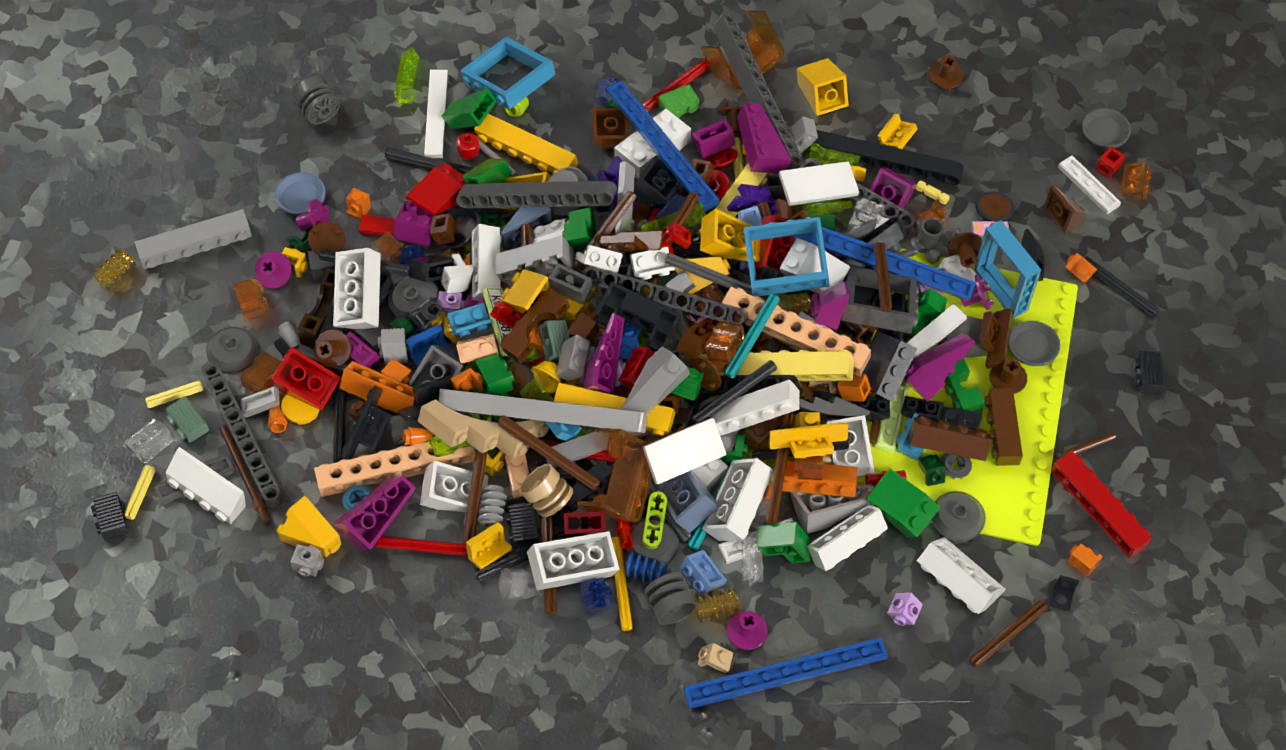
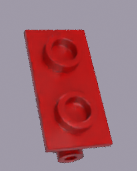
(506, 314)

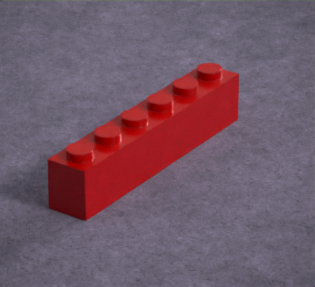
(1101, 504)

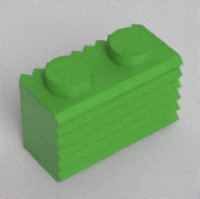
(679, 101)

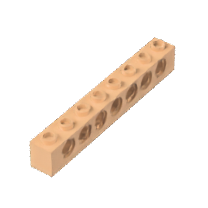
(798, 339)
(368, 476)

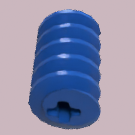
(644, 568)

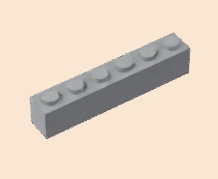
(193, 239)

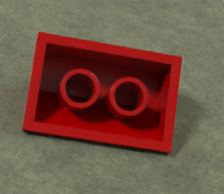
(773, 250)

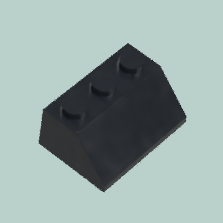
(655, 184)
(887, 365)

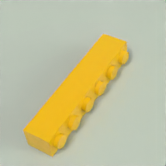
(524, 145)
(658, 420)

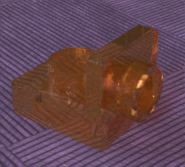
(937, 211)

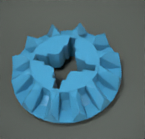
(349, 496)

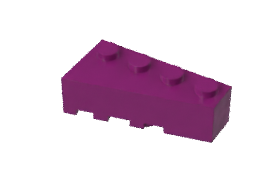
(761, 142)
(375, 512)

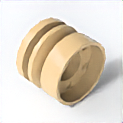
(546, 490)

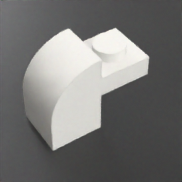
(457, 277)

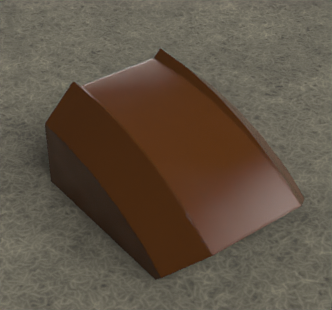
(609, 127)

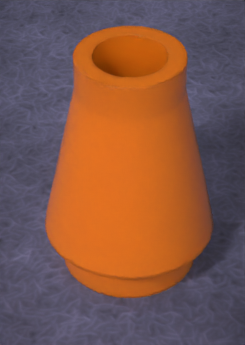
(276, 420)
(414, 436)

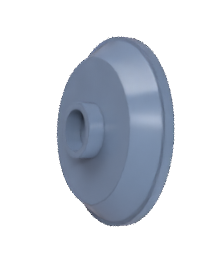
(297, 191)

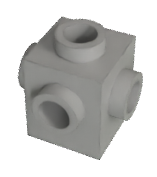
(307, 560)

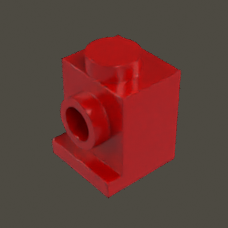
(1110, 162)

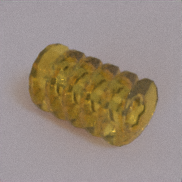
(112, 267)
(795, 303)
(716, 604)

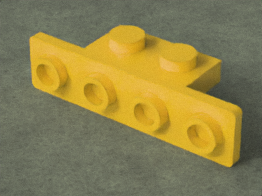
(809, 440)

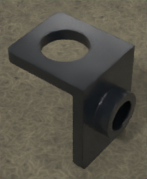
(1066, 587)

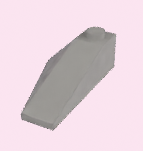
(656, 381)
(822, 511)

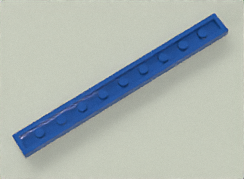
(661, 144)
(897, 264)
(784, 673)

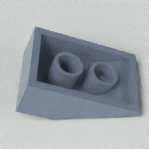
(525, 215)
(687, 500)

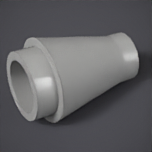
(289, 334)

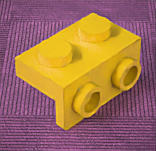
(896, 132)
(487, 546)

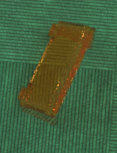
(762, 43)
(628, 480)

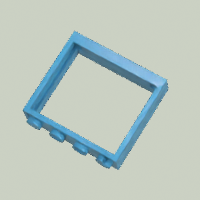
(542, 71)
(1000, 236)
(788, 283)

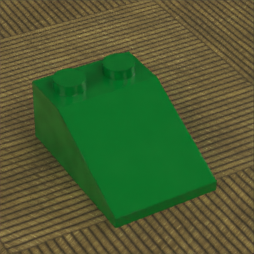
(903, 504)

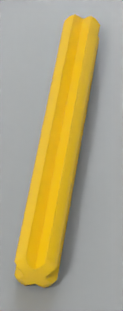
(621, 588)

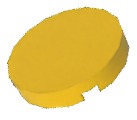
(298, 411)

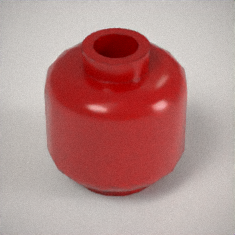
(467, 146)

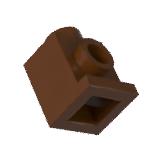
(443, 229)

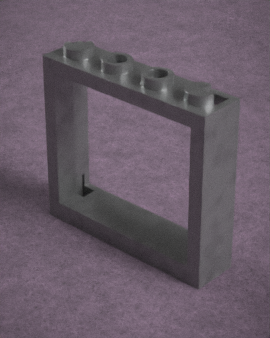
(875, 316)

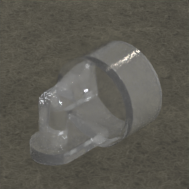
(514, 584)

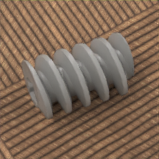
(491, 505)

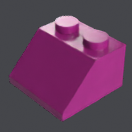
(893, 187)
(830, 305)

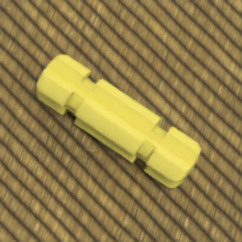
(932, 192)

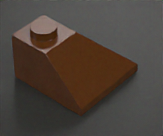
(1063, 210)

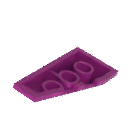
(604, 363)
(931, 368)

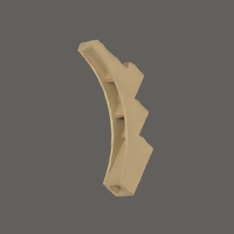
(483, 435)

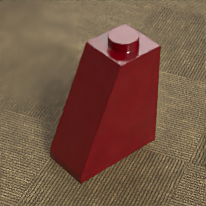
(584, 522)

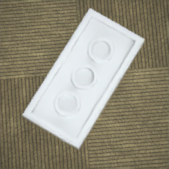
(818, 183)
(684, 450)

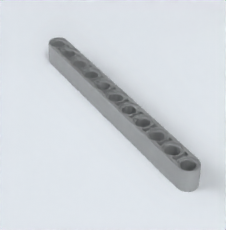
(544, 410)

